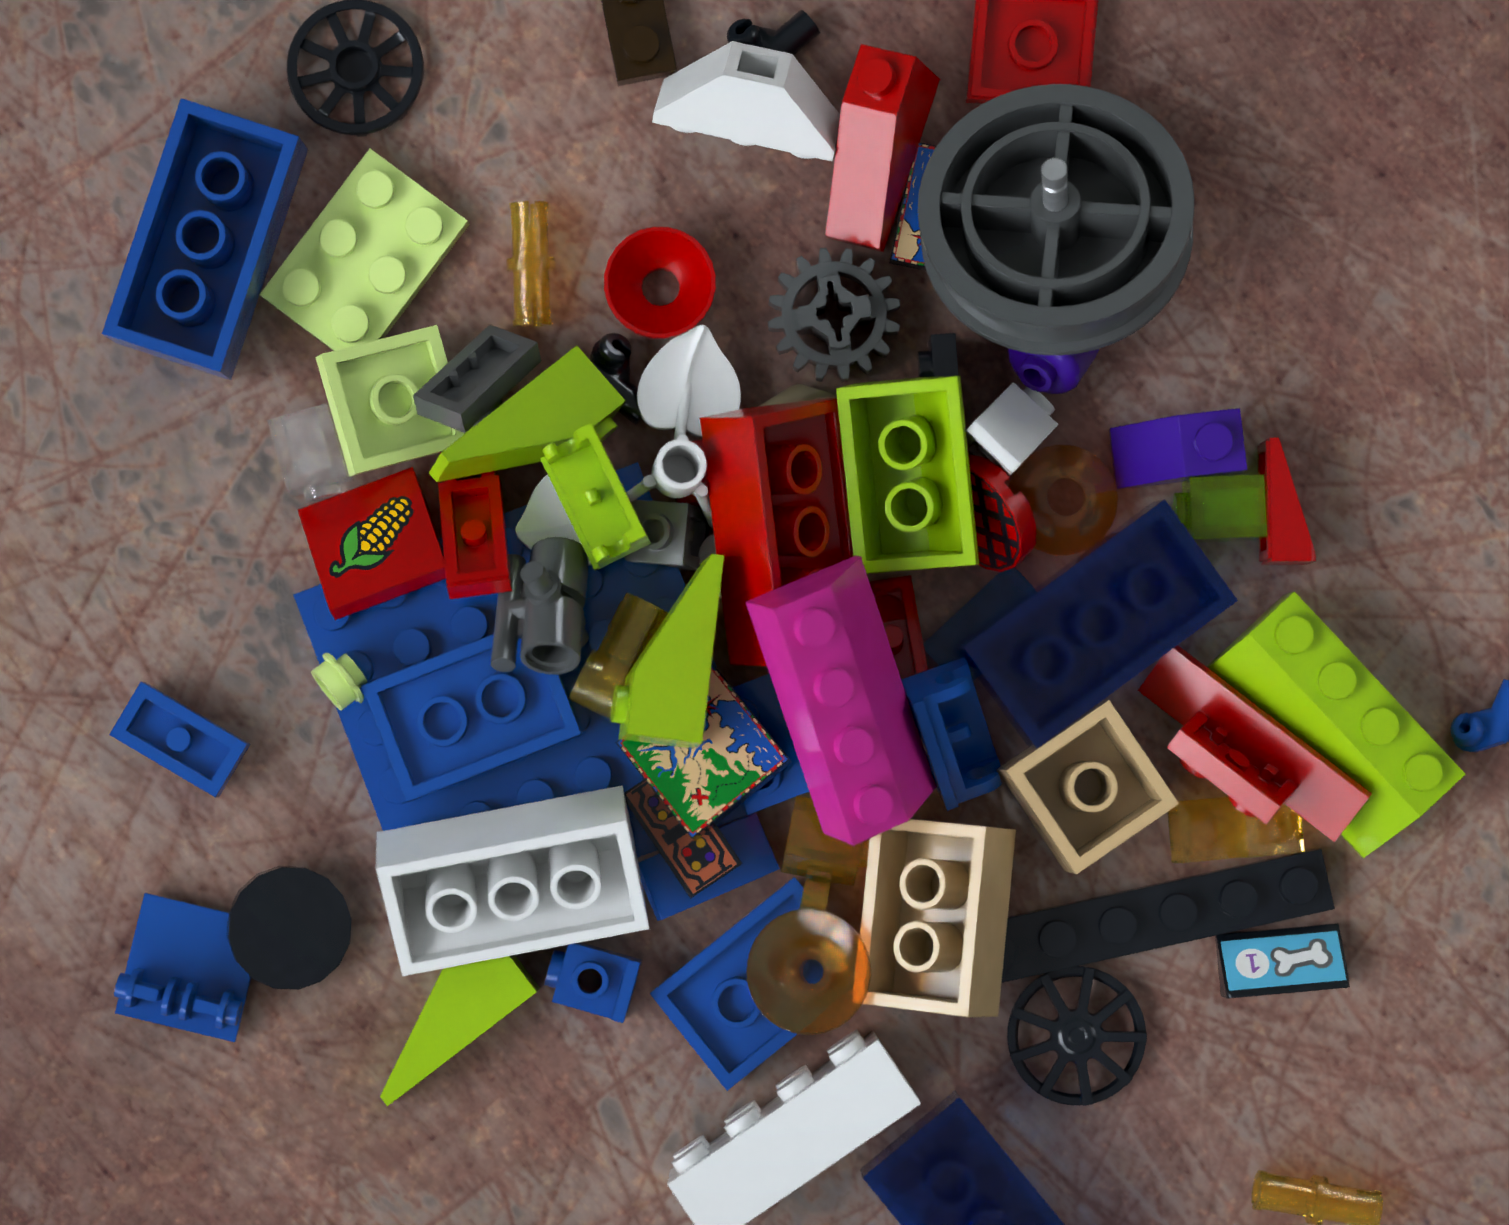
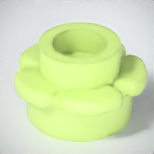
(340, 680)

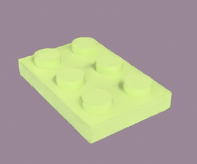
(364, 256)

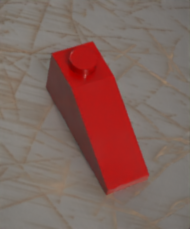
(877, 144)

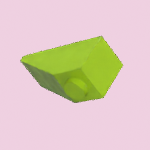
(539, 414)
(670, 680)
(458, 1011)

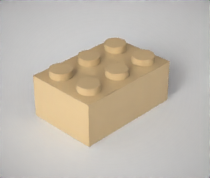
(937, 916)

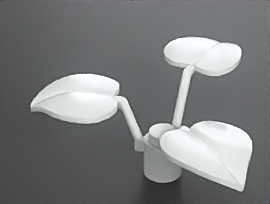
(676, 389)

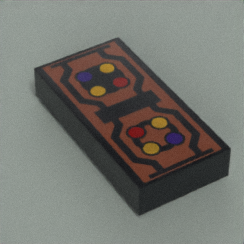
(693, 862)

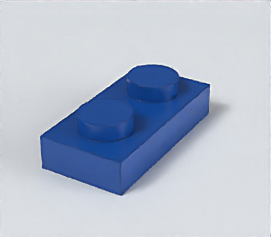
(179, 739)

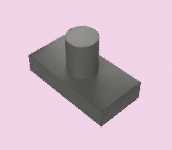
(477, 379)

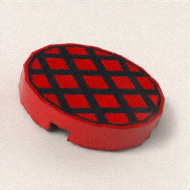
(1001, 519)

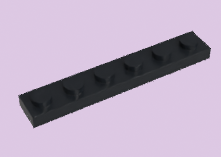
(1166, 914)

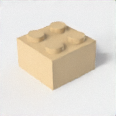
(1088, 788)

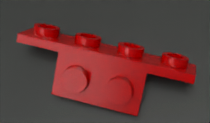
(1248, 750)

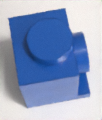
(617, 973)

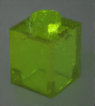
(1223, 508)

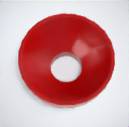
(654, 251)

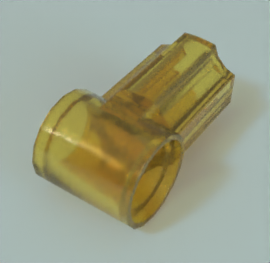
(619, 650)

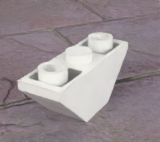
(752, 100)

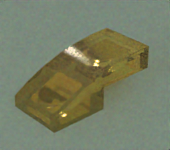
(1217, 831)

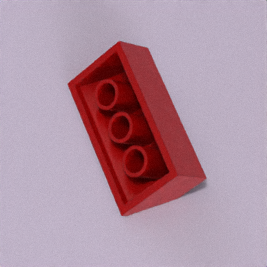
(773, 504)

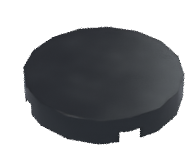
(289, 927)

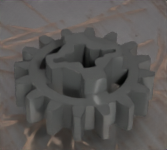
(861, 309)

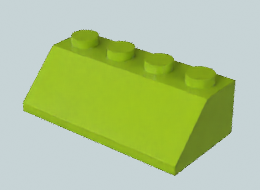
(1337, 707)

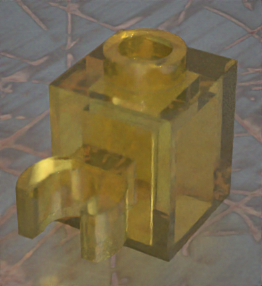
(819, 856)

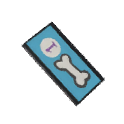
(1281, 961)

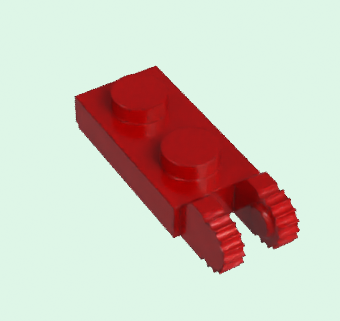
(474, 536)

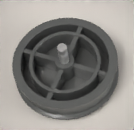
(1056, 219)

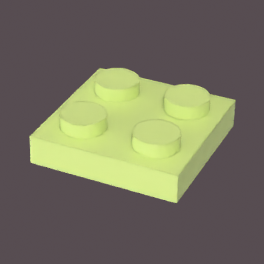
(374, 403)

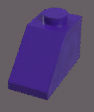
(1178, 448)

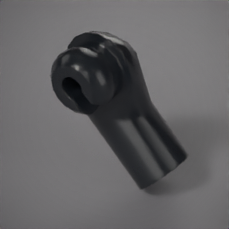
(788, 38)
(612, 359)

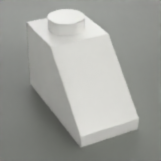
(1011, 427)

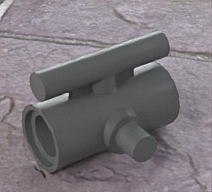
(543, 609)

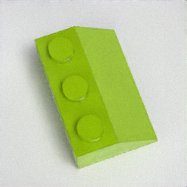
(907, 473)

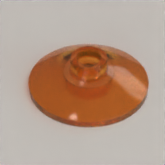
(778, 978)

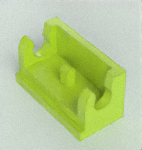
(594, 498)

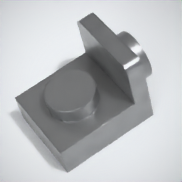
(674, 534)

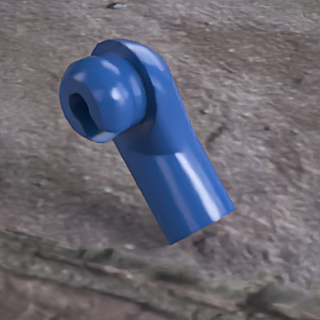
(1485, 727)

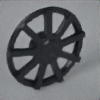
(355, 68)
(1077, 1036)

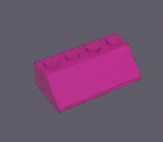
(843, 701)

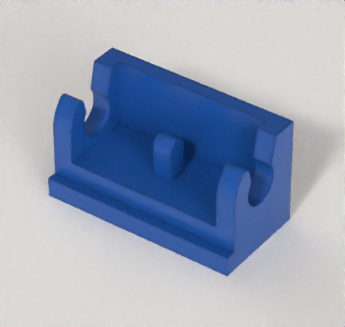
(953, 732)

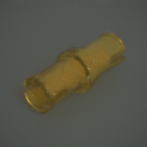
(530, 263)
(1316, 1199)

